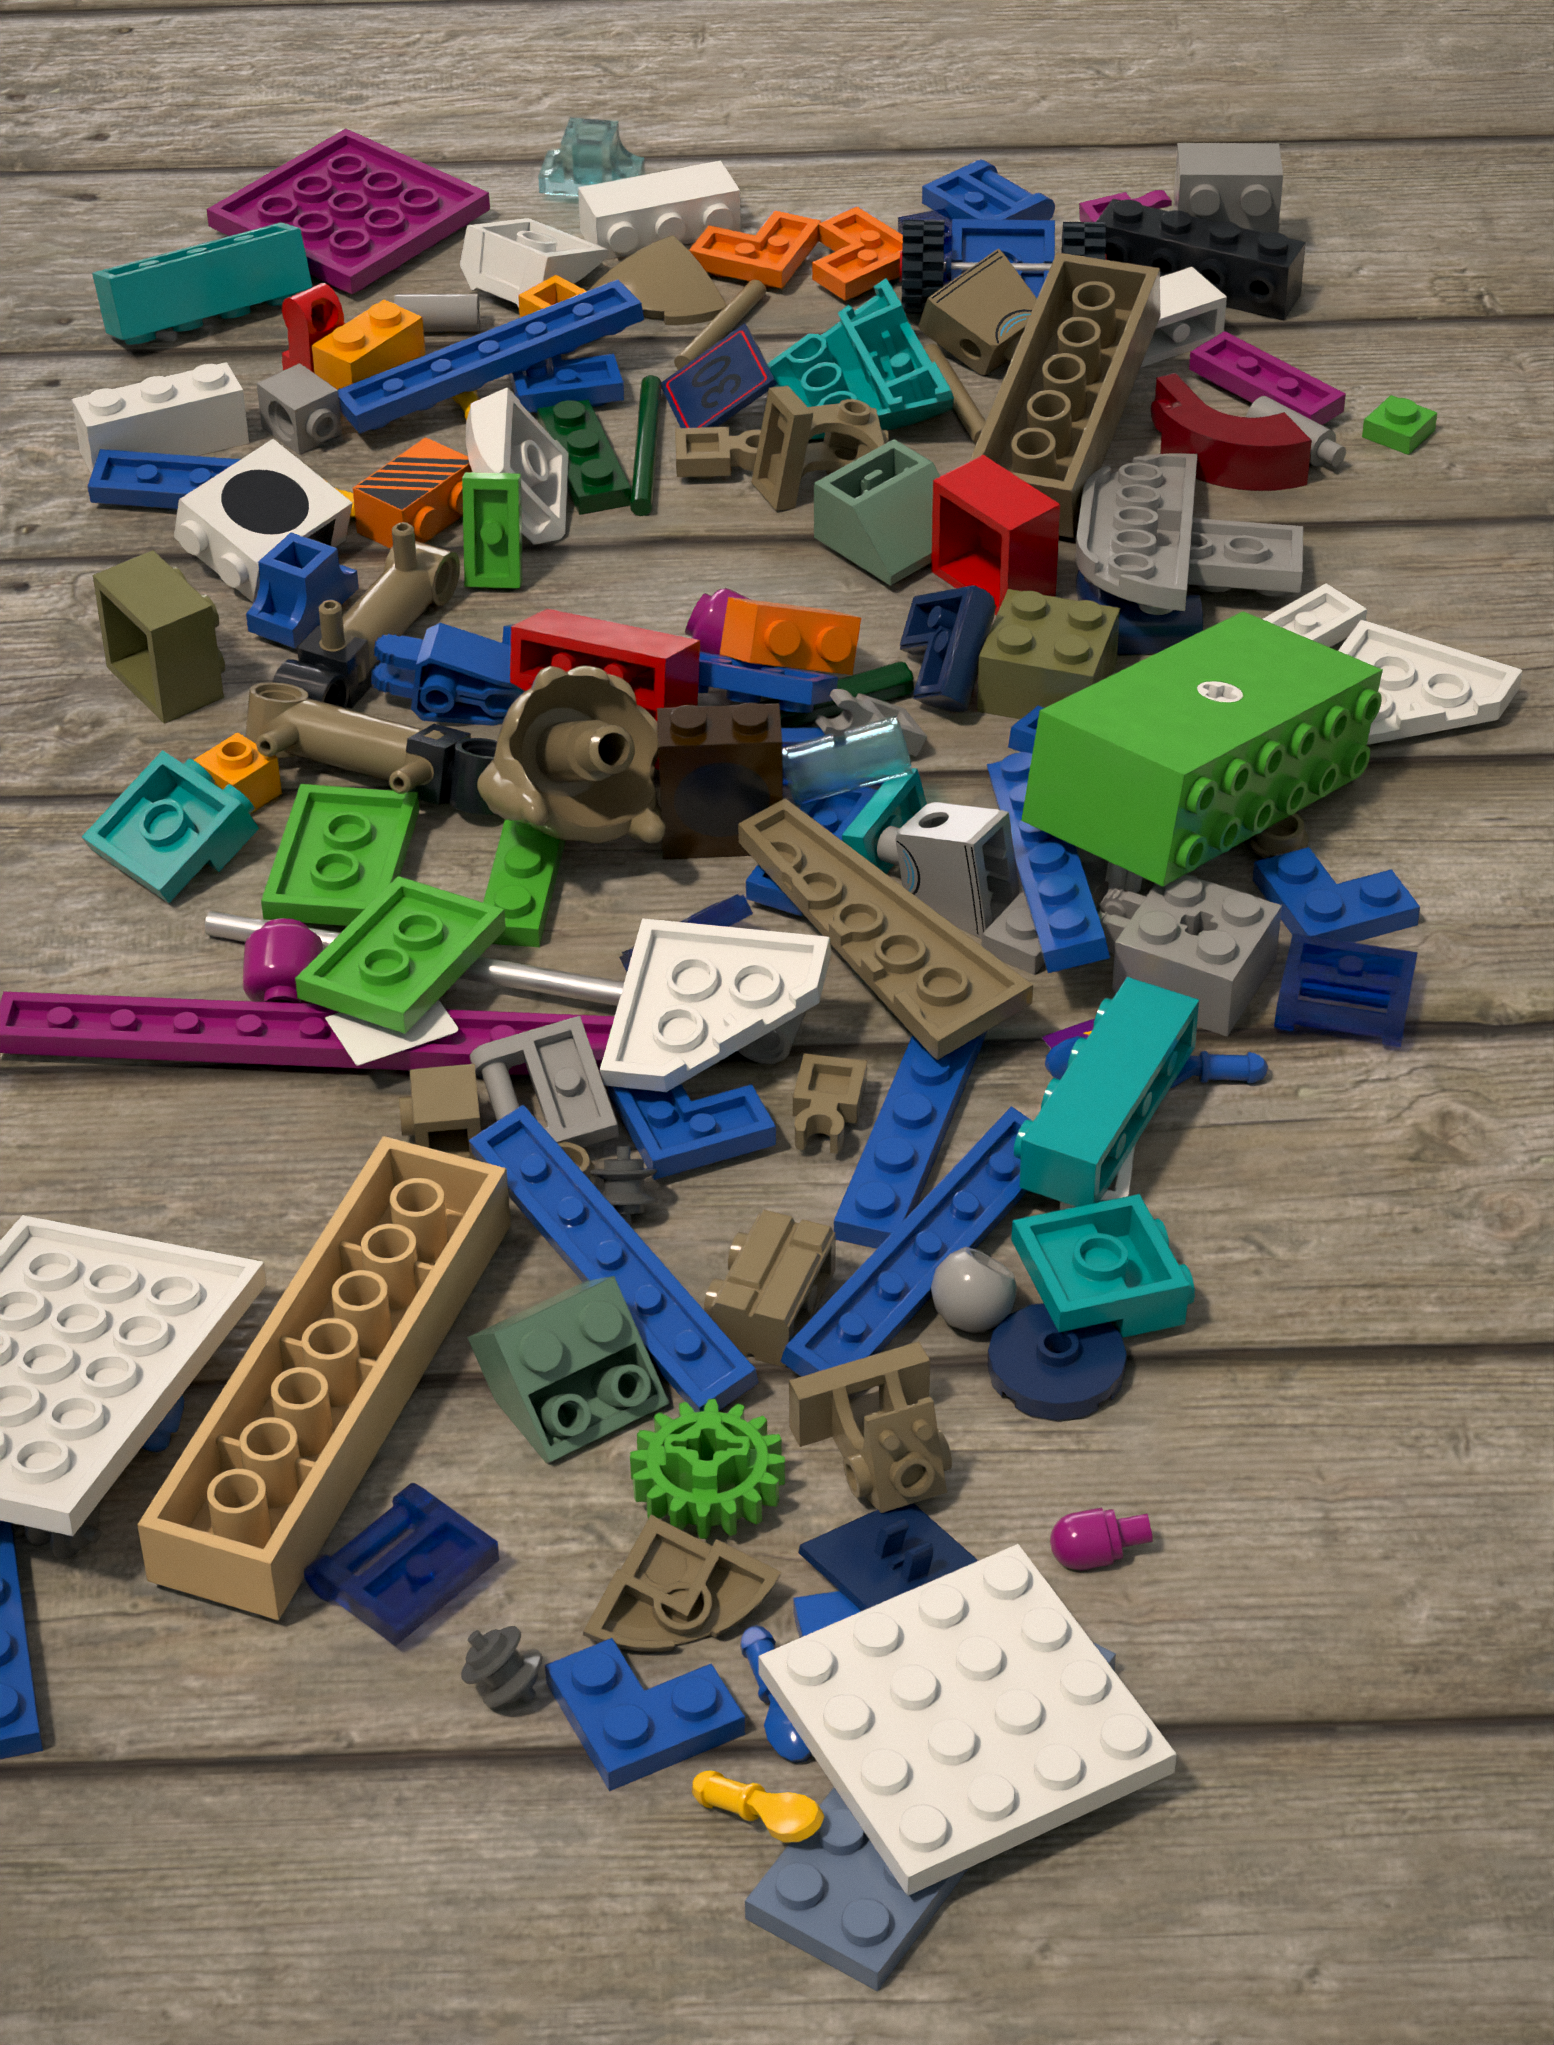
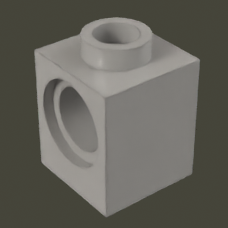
(299, 408)

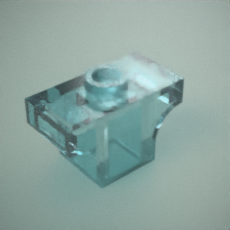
(587, 156)

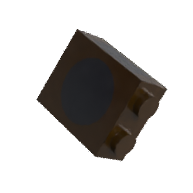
(715, 773)

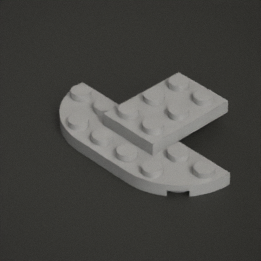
(1146, 546)

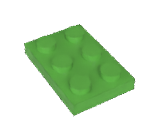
(338, 853)
(401, 954)

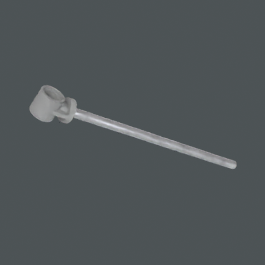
(765, 1050)

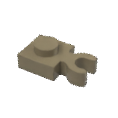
(713, 452)
(826, 1096)

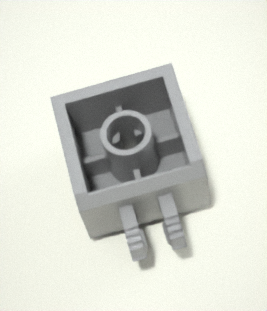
(1194, 943)

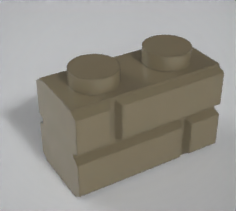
(772, 1284)

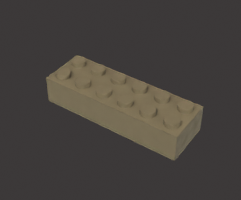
(1072, 376)

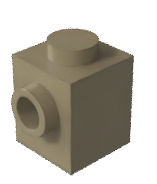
(442, 1109)

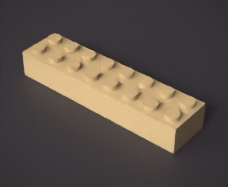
(325, 1379)

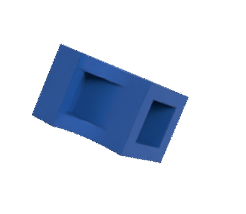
(292, 586)

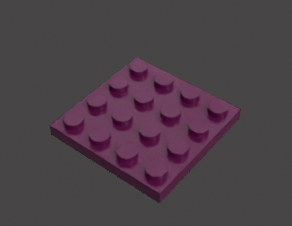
(355, 207)

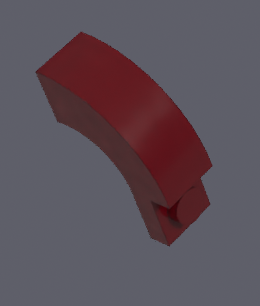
(1230, 449)

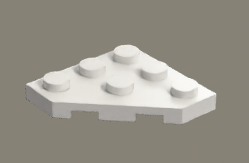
(1429, 684)
(704, 995)

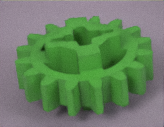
(707, 1468)

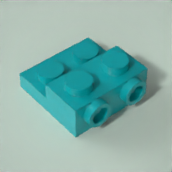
(172, 826)
(1105, 1267)

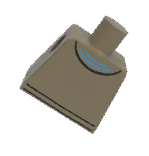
(980, 314)

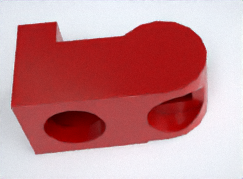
(309, 319)

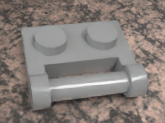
(562, 1077)

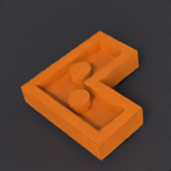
(767, 256)
(862, 256)

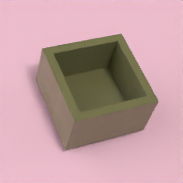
(159, 636)
(1044, 652)

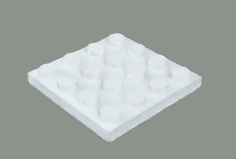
(965, 1718)

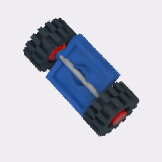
(1025, 243)

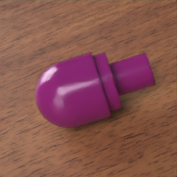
(1096, 1537)

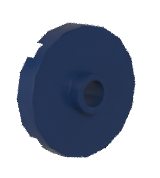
(1052, 1370)

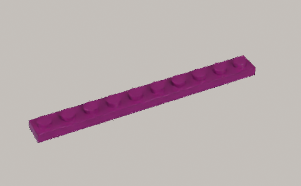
(240, 1031)

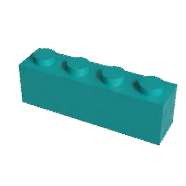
(202, 282)
(1107, 1093)

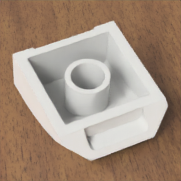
(521, 254)
(510, 440)

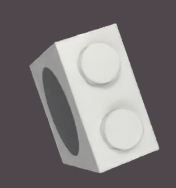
(254, 507)

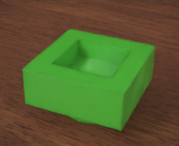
(1399, 424)

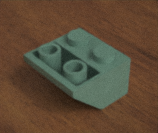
(879, 511)
(570, 1368)

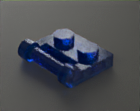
(1347, 975)
(415, 1575)

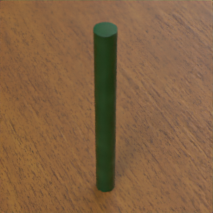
(646, 446)

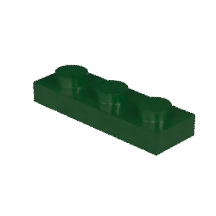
(593, 470)

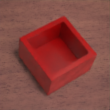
(993, 531)

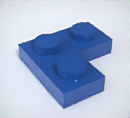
(570, 379)
(1330, 910)
(688, 1134)
(637, 1729)

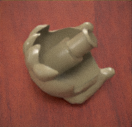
(577, 760)

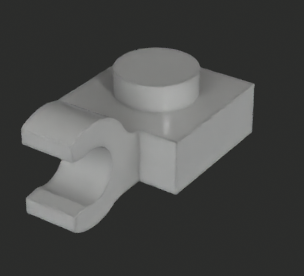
(866, 710)

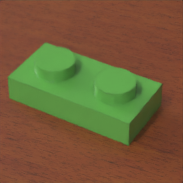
(492, 530)

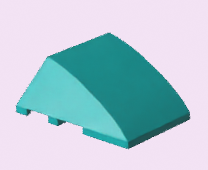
(869, 359)

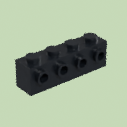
(1250, 267)

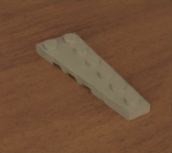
(902, 948)

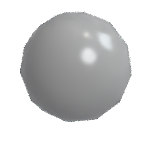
(973, 1290)

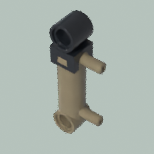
(340, 652)
(430, 761)

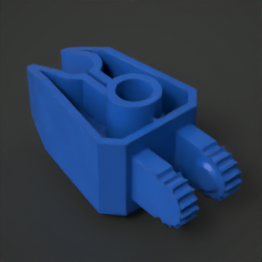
(447, 675)

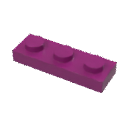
(1255, 374)

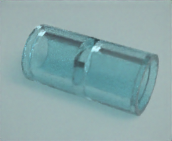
(846, 762)

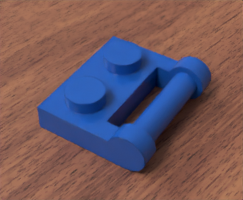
(983, 194)

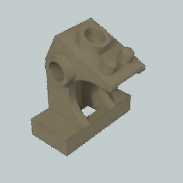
(783, 445)
(885, 1437)

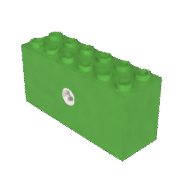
(1199, 748)

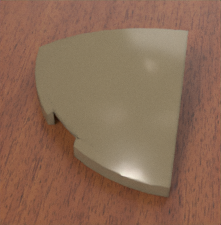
(668, 283)
(678, 1591)

